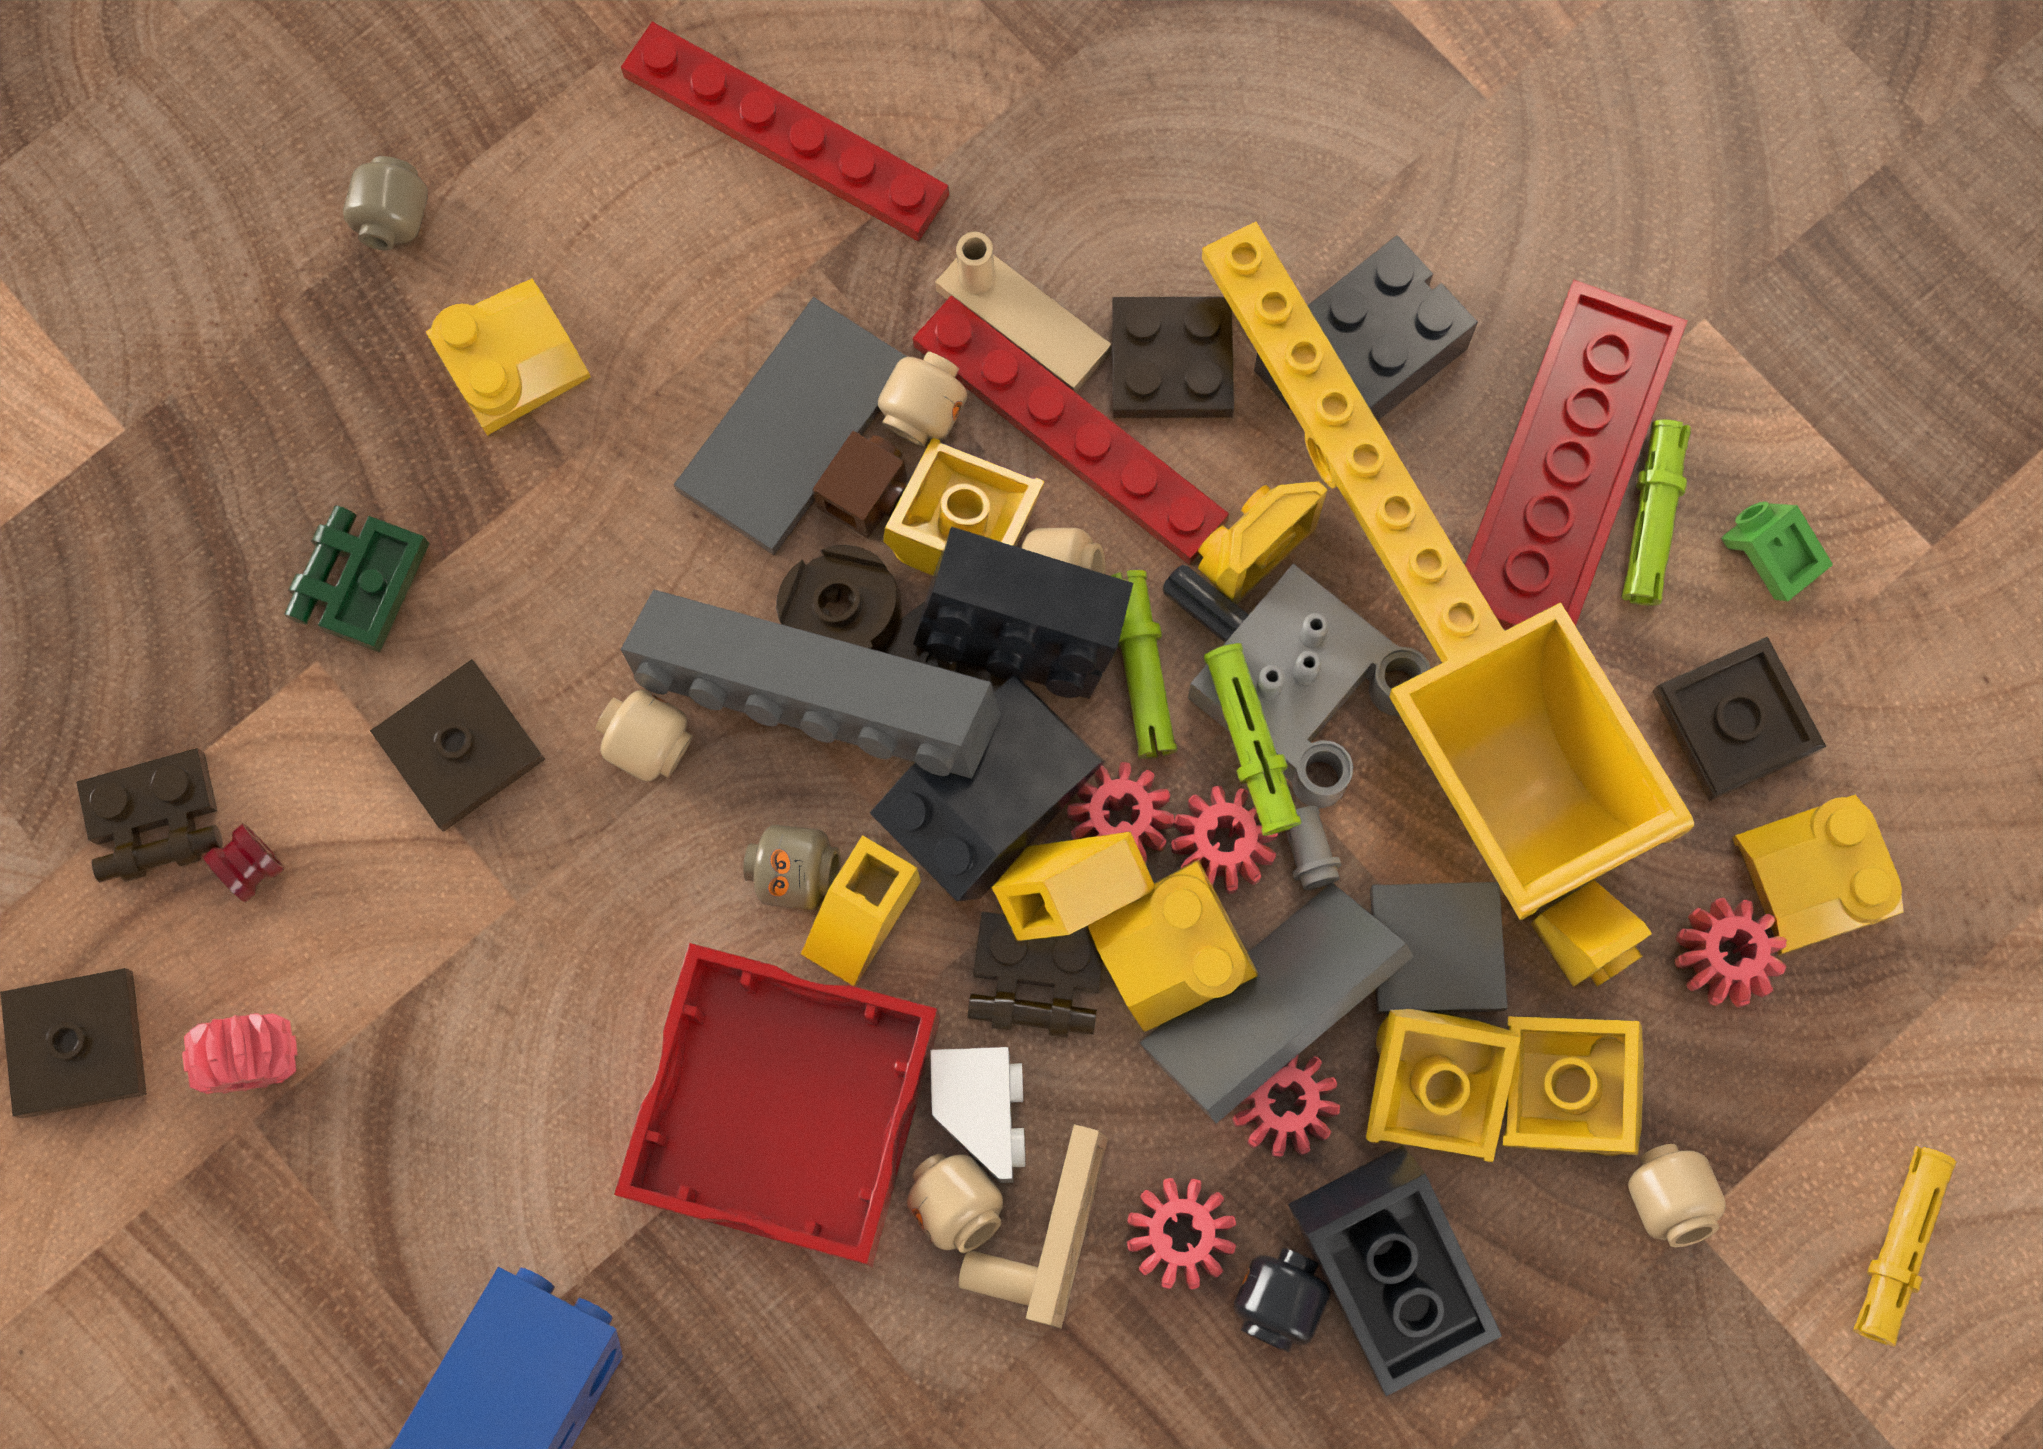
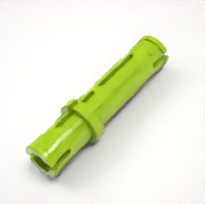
(1659, 495)
(1144, 672)
(1275, 806)

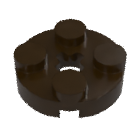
(837, 573)

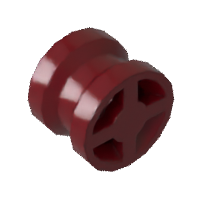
(243, 863)

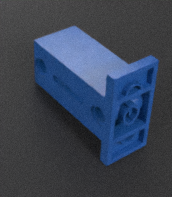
(517, 1372)

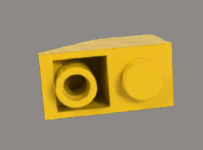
(1071, 884)
(860, 910)
(1591, 934)

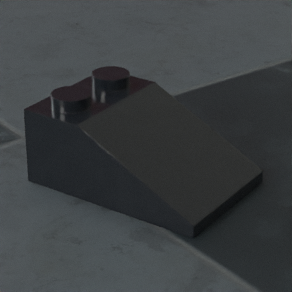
(978, 826)
(1395, 1269)

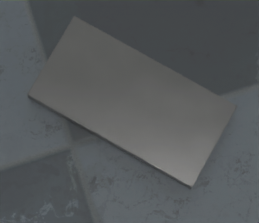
(790, 425)
(1306, 982)

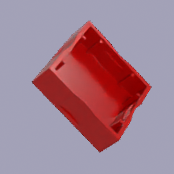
(779, 1105)

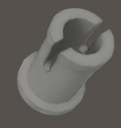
(1311, 851)

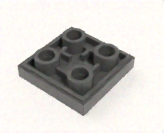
(1453, 943)

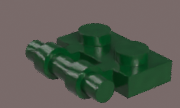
(371, 584)

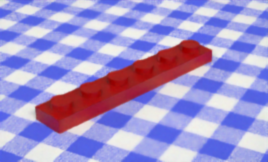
(785, 131)
(1072, 430)

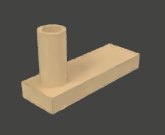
(1022, 312)
(1049, 1285)

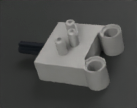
(1304, 663)

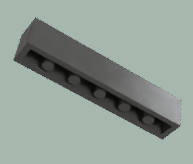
(813, 684)

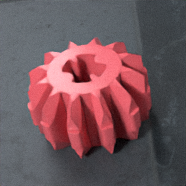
(1115, 795)
(1202, 829)
(1752, 942)
(239, 1053)
(1290, 1124)
(1200, 1223)

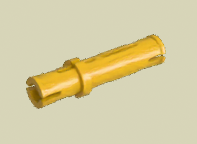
(1909, 1232)

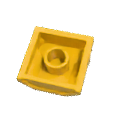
(507, 354)
(959, 493)
(1262, 538)
(1822, 872)
(1172, 948)
(1441, 1082)
(1576, 1086)

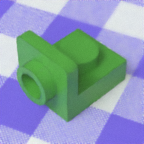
(1779, 547)

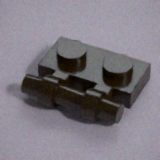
(147, 798)
(1057, 962)

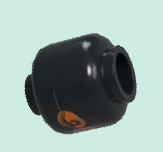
(1282, 1299)

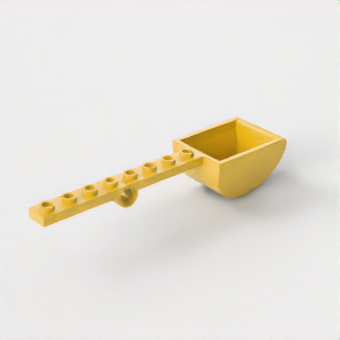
(1510, 718)

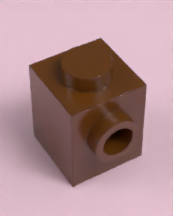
(862, 483)

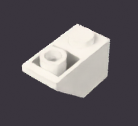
(973, 1104)

